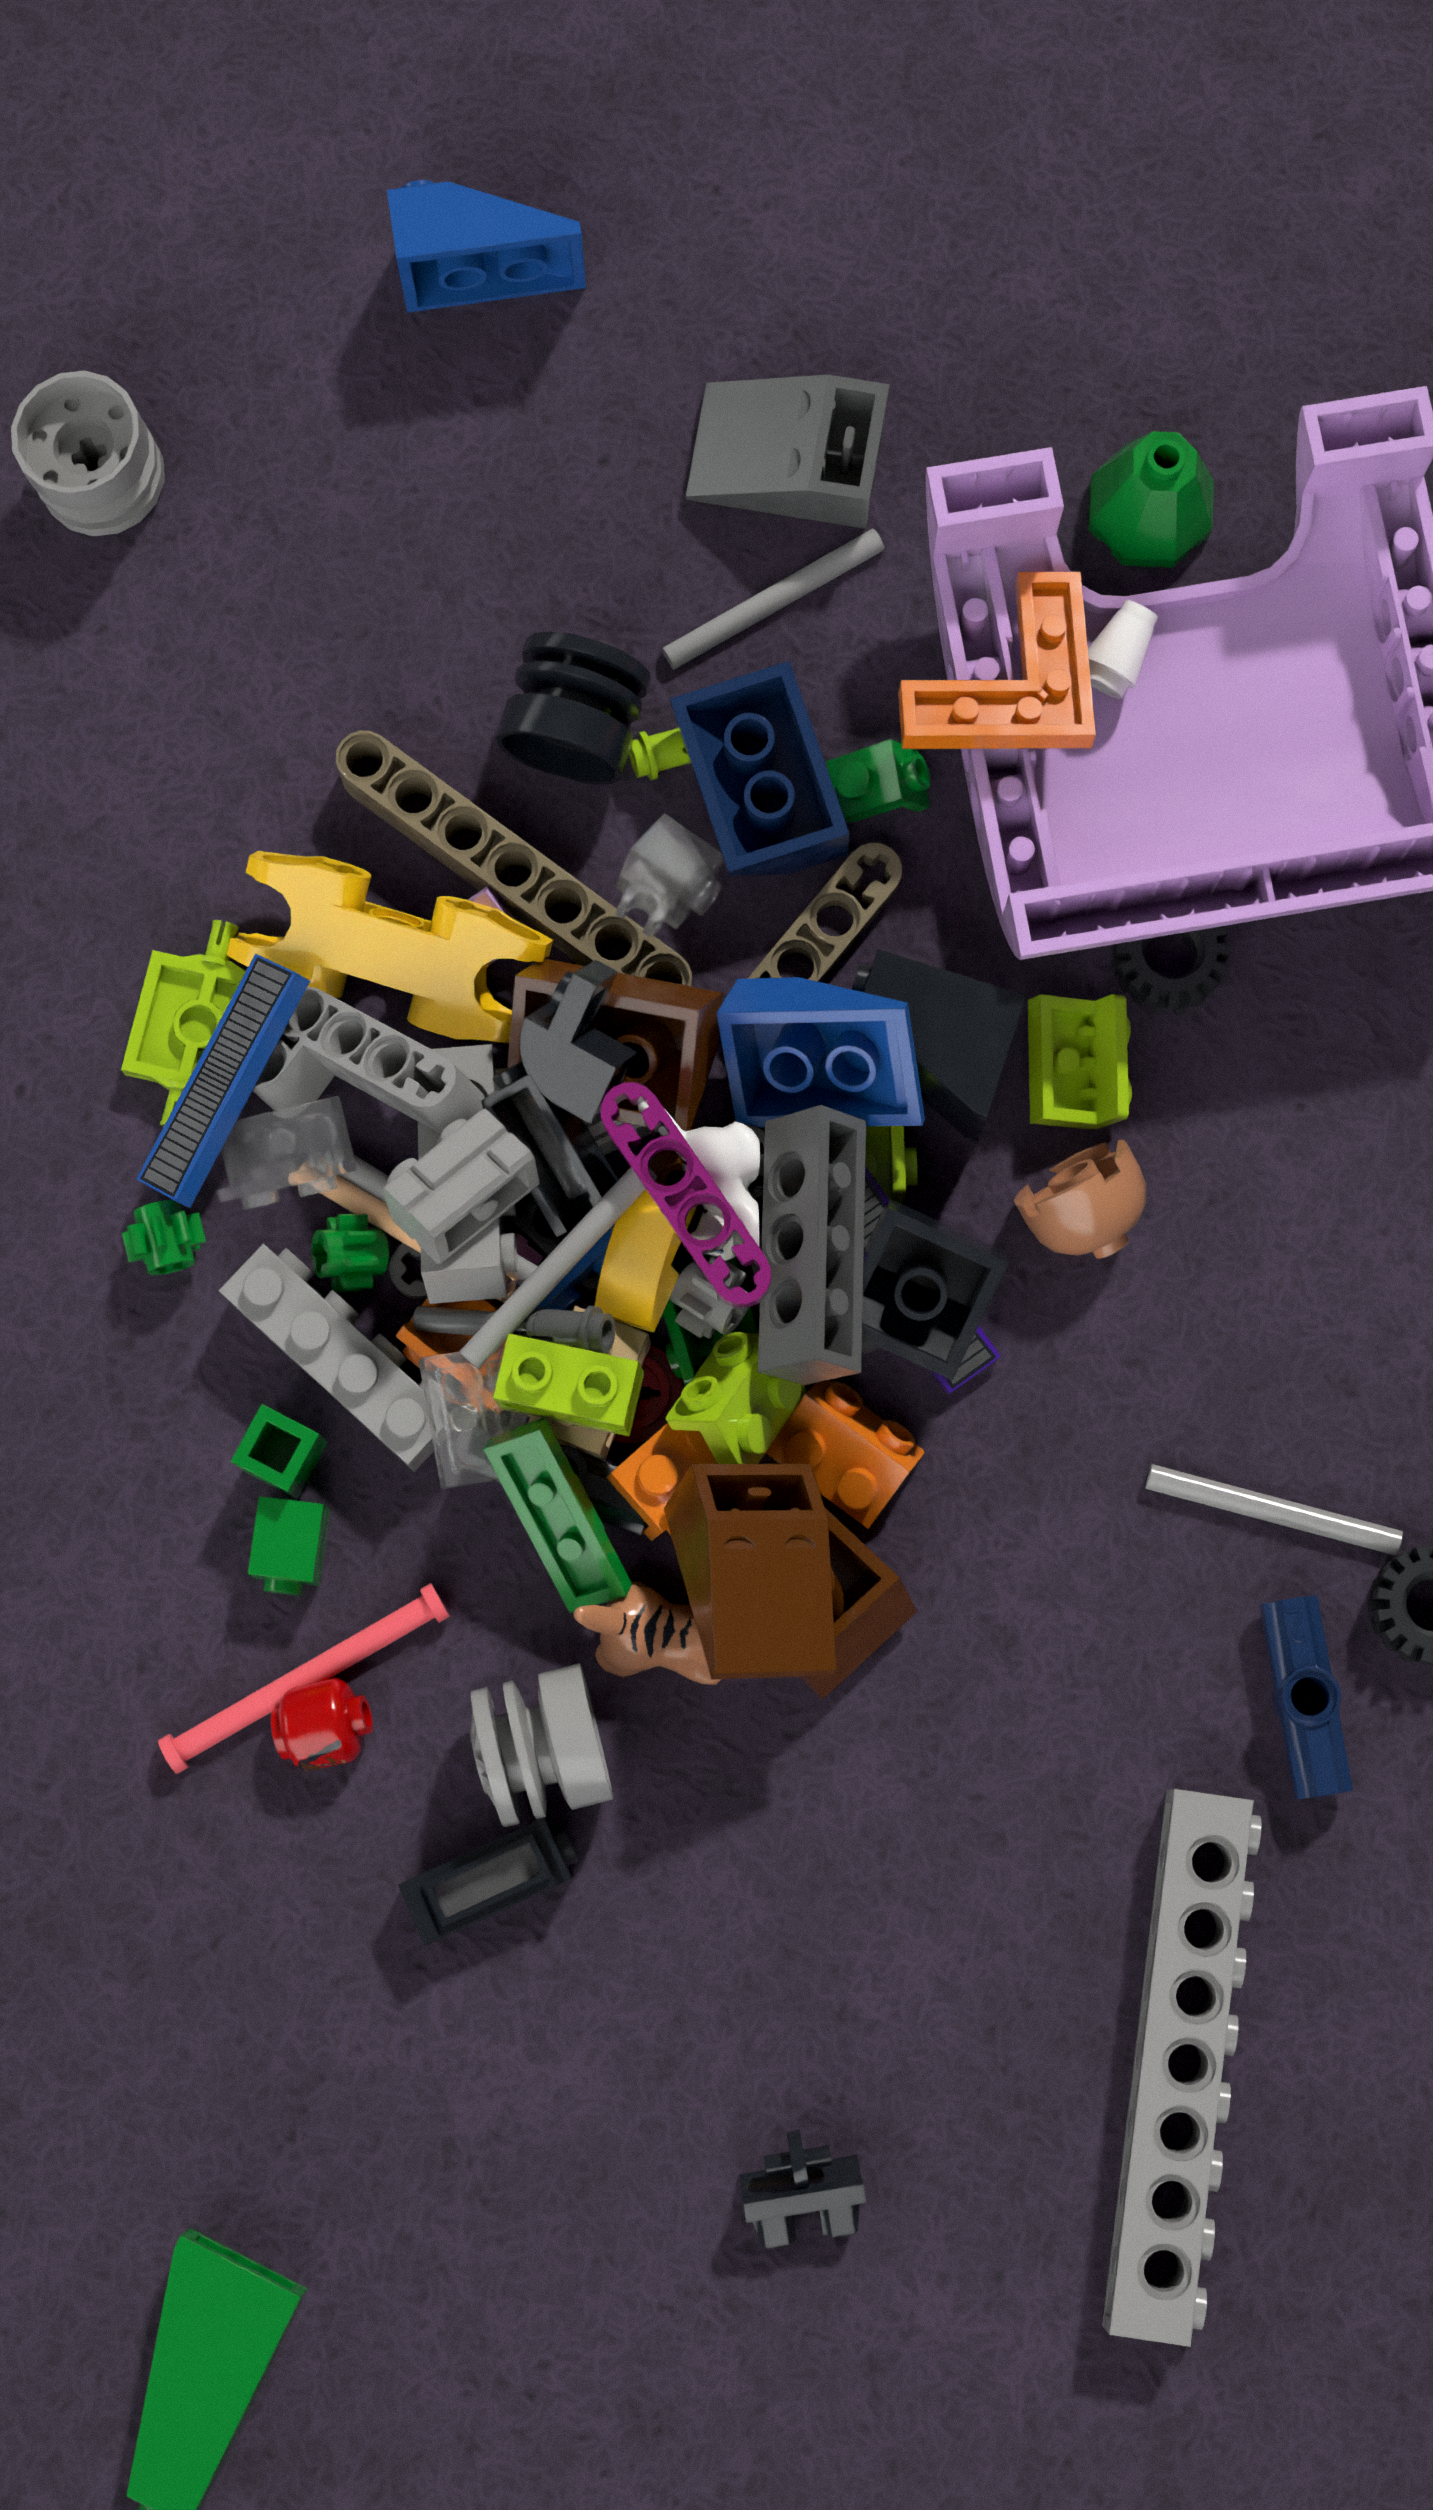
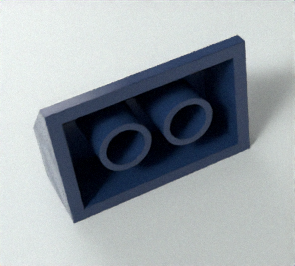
(762, 773)

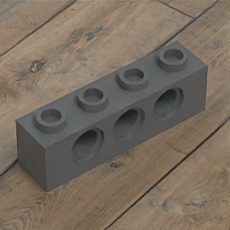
(813, 1245)

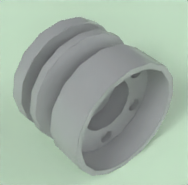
(66, 430)
(540, 1745)

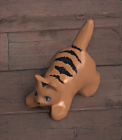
(646, 1633)

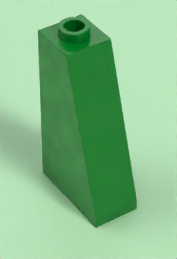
(208, 2362)

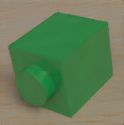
(279, 1451)
(288, 1544)

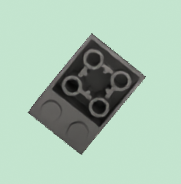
(790, 447)

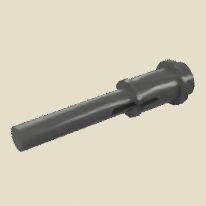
(583, 1330)

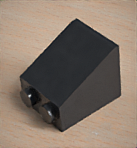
(957, 1030)

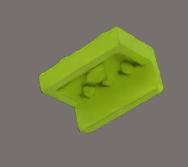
(1078, 1061)
(734, 1403)

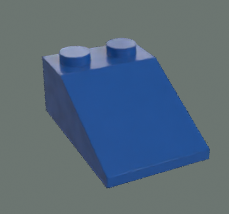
(479, 247)
(817, 1045)

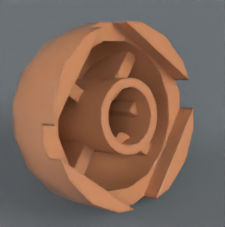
(1087, 1202)

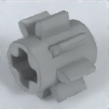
(701, 1306)

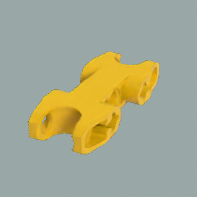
(434, 960)

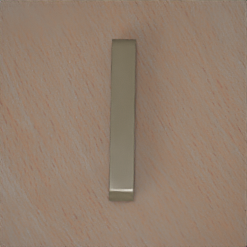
(496, 851)

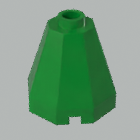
(1152, 501)

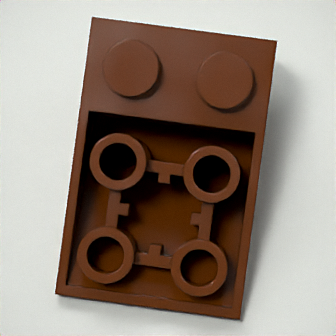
(756, 1568)

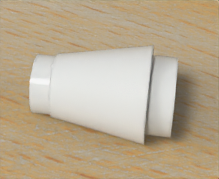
(1121, 649)

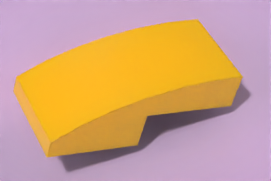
(638, 1267)

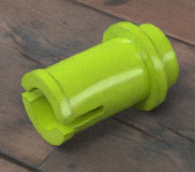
(657, 753)

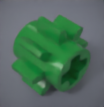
(164, 1237)
(349, 1252)

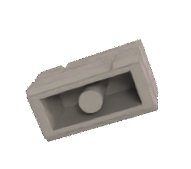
(460, 1184)

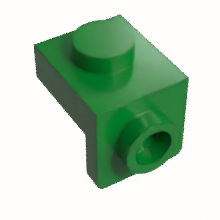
(879, 780)

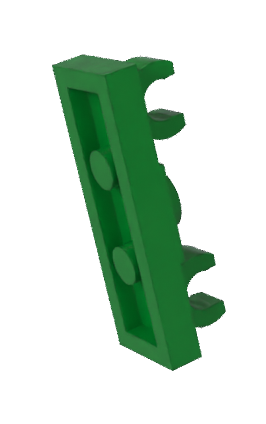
(557, 1515)

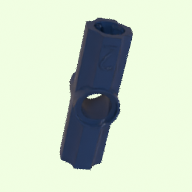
(1316, 1741)

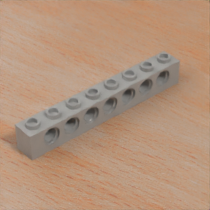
(1177, 2307)

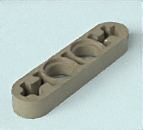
(806, 936)

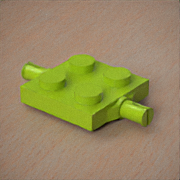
(180, 1012)

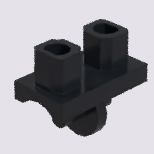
(802, 2184)

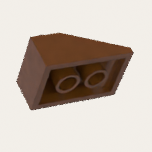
(867, 1604)

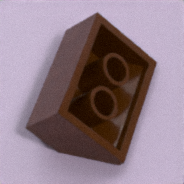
(663, 1021)

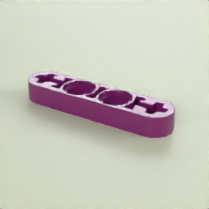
(679, 1199)

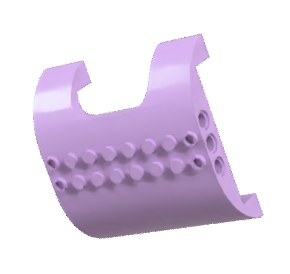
(1273, 718)

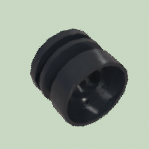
(573, 708)

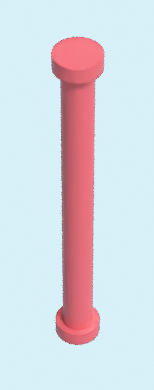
(322, 1667)

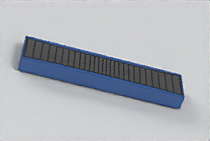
(222, 1080)

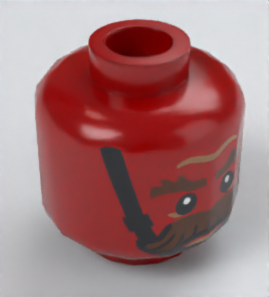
(321, 1724)

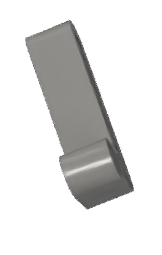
(337, 1040)

